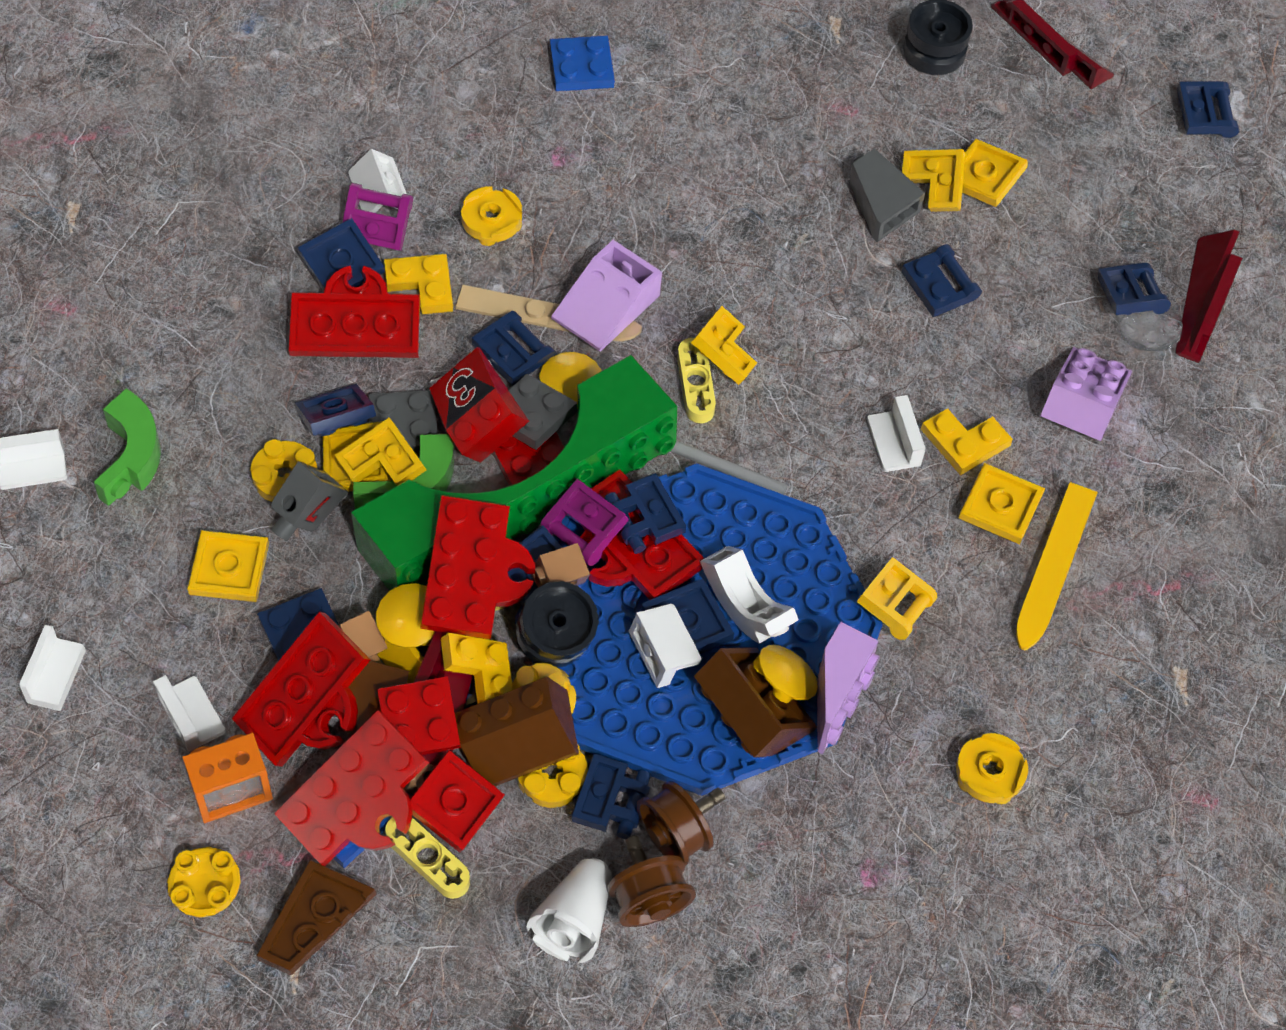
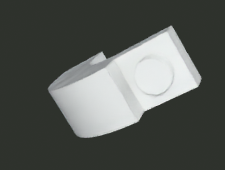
(744, 598)

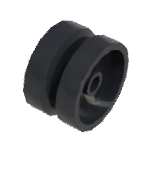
(937, 37)
(569, 608)

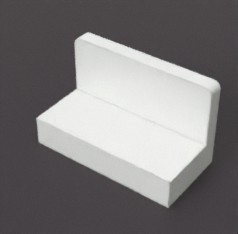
(377, 173)
(897, 436)
(32, 459)
(663, 643)
(51, 670)
(189, 711)

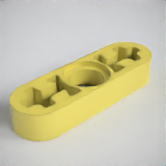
(690, 391)
(452, 866)

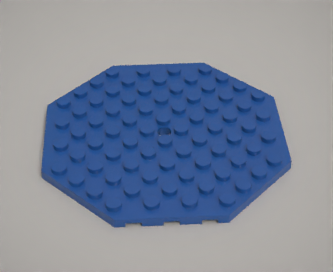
(675, 727)

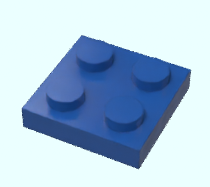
(582, 63)

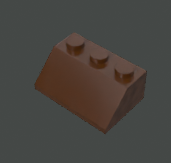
(749, 703)
(518, 731)

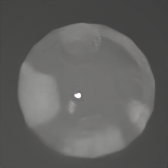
(1150, 331)

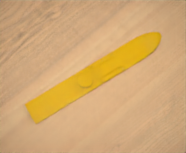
(1054, 565)

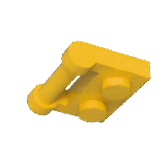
(887, 592)

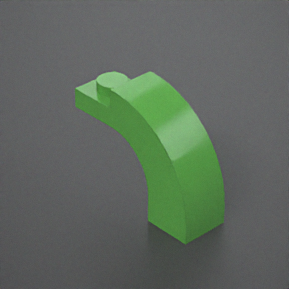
(435, 455)
(139, 462)

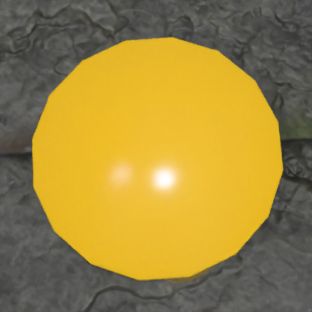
(568, 370)
(401, 616)
(786, 673)
(203, 881)

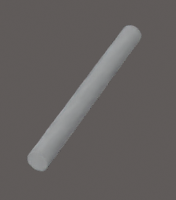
(728, 467)

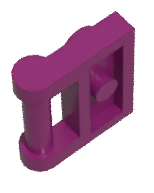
(375, 227)
(591, 513)

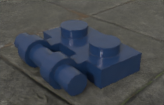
(655, 509)
(600, 792)

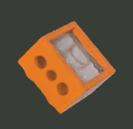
(228, 777)

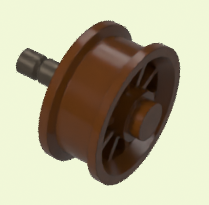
(677, 821)
(650, 887)

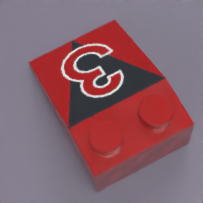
(477, 407)

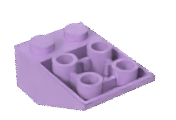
(608, 295)
(1086, 393)
(843, 674)

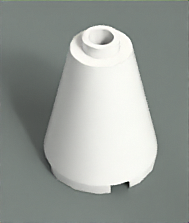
(573, 913)

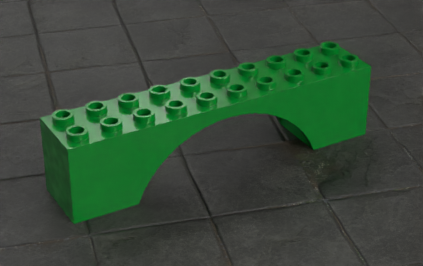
(619, 426)

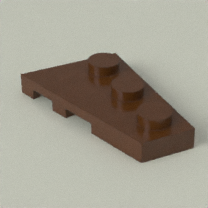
(311, 916)

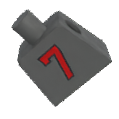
(305, 500)

